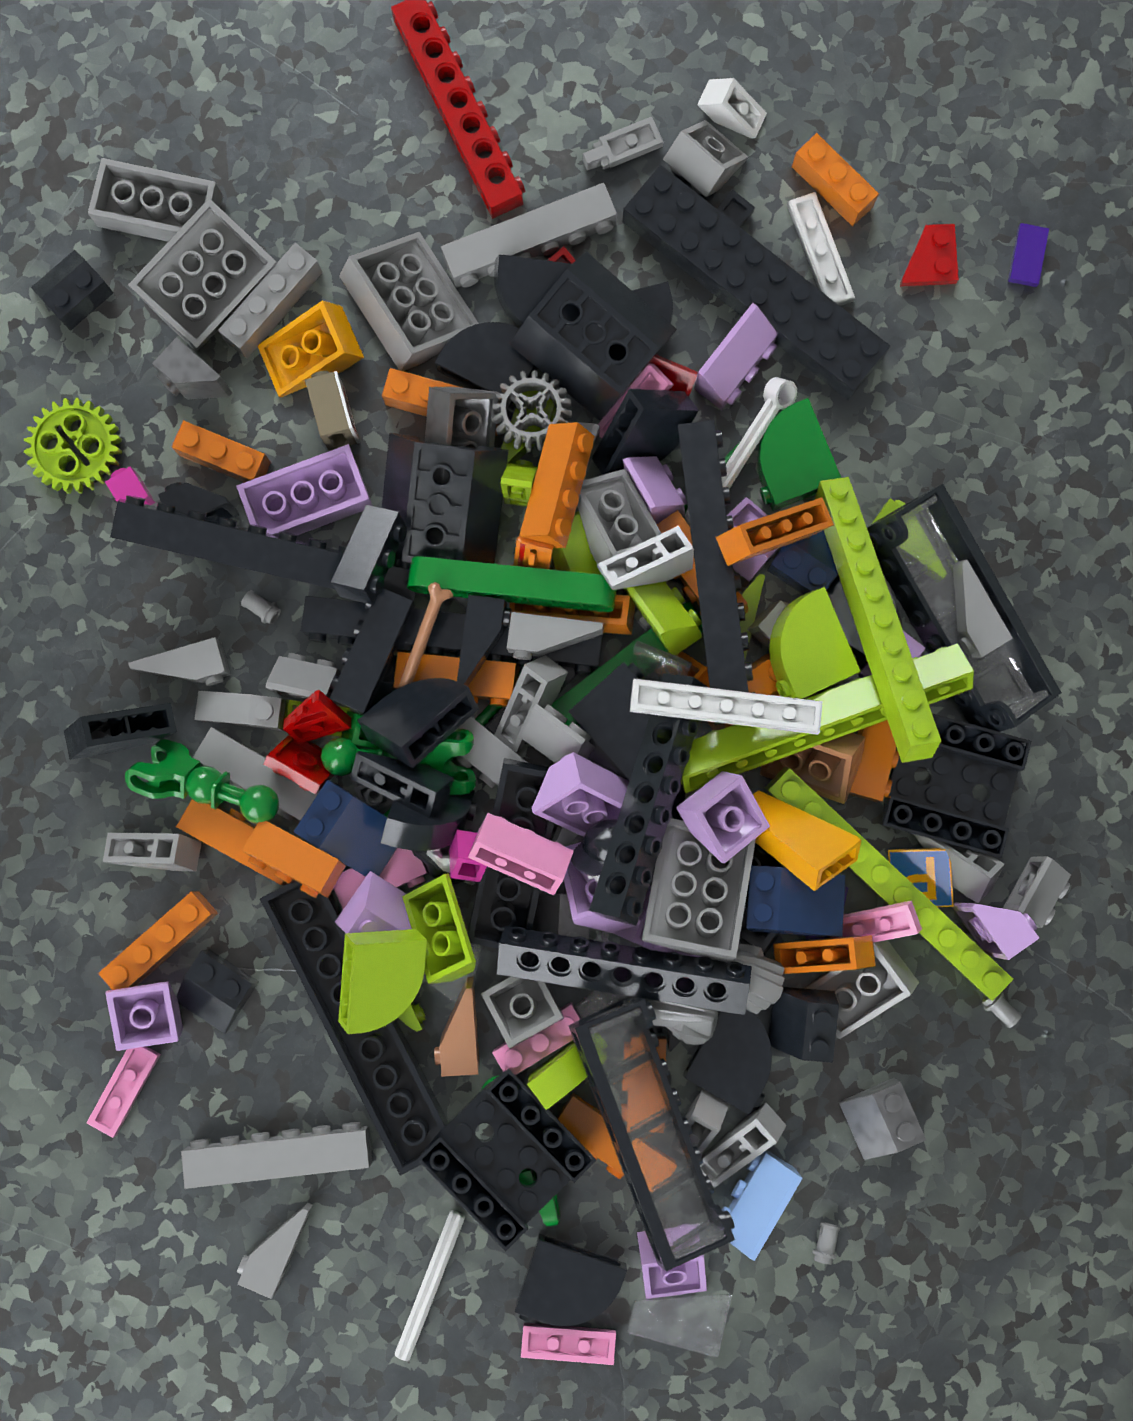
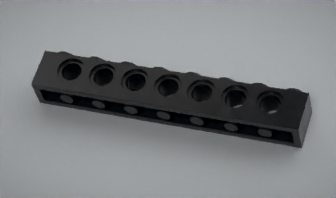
(645, 814)
(634, 980)

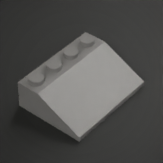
(202, 275)
(406, 299)
(696, 898)

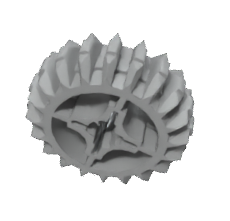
(522, 402)

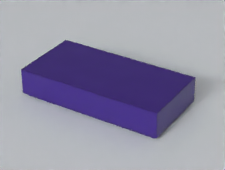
(1028, 255)

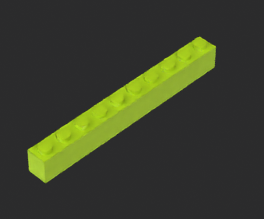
(878, 624)
(843, 712)
(896, 888)

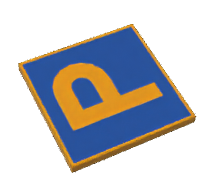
(928, 871)

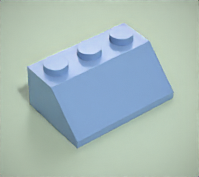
(761, 1201)

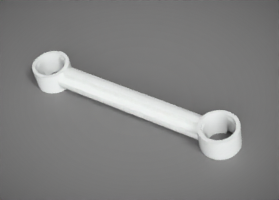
(772, 405)

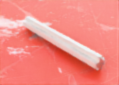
(429, 1285)

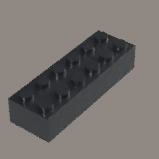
(499, 897)

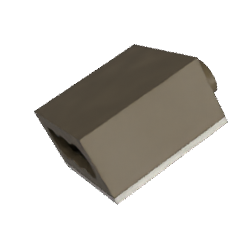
(331, 410)

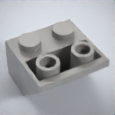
(551, 737)

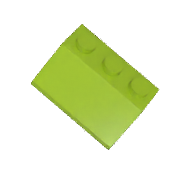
(666, 615)
(438, 918)

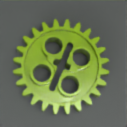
(51, 463)

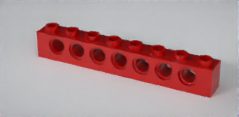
(417, 14)

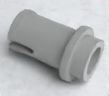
(265, 610)
(1002, 1010)
(826, 1243)

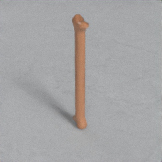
(437, 597)

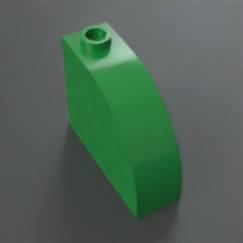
(793, 457)

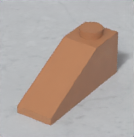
(459, 1039)

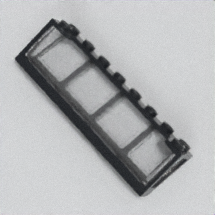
(917, 558)
(650, 1132)

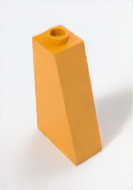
(805, 843)

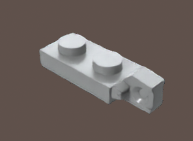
(624, 145)

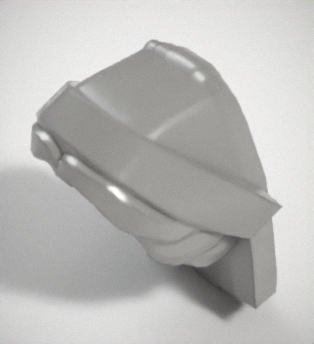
(765, 977)
(686, 1022)

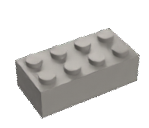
(147, 199)

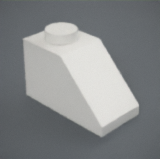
(732, 107)

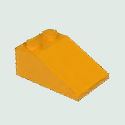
(310, 344)

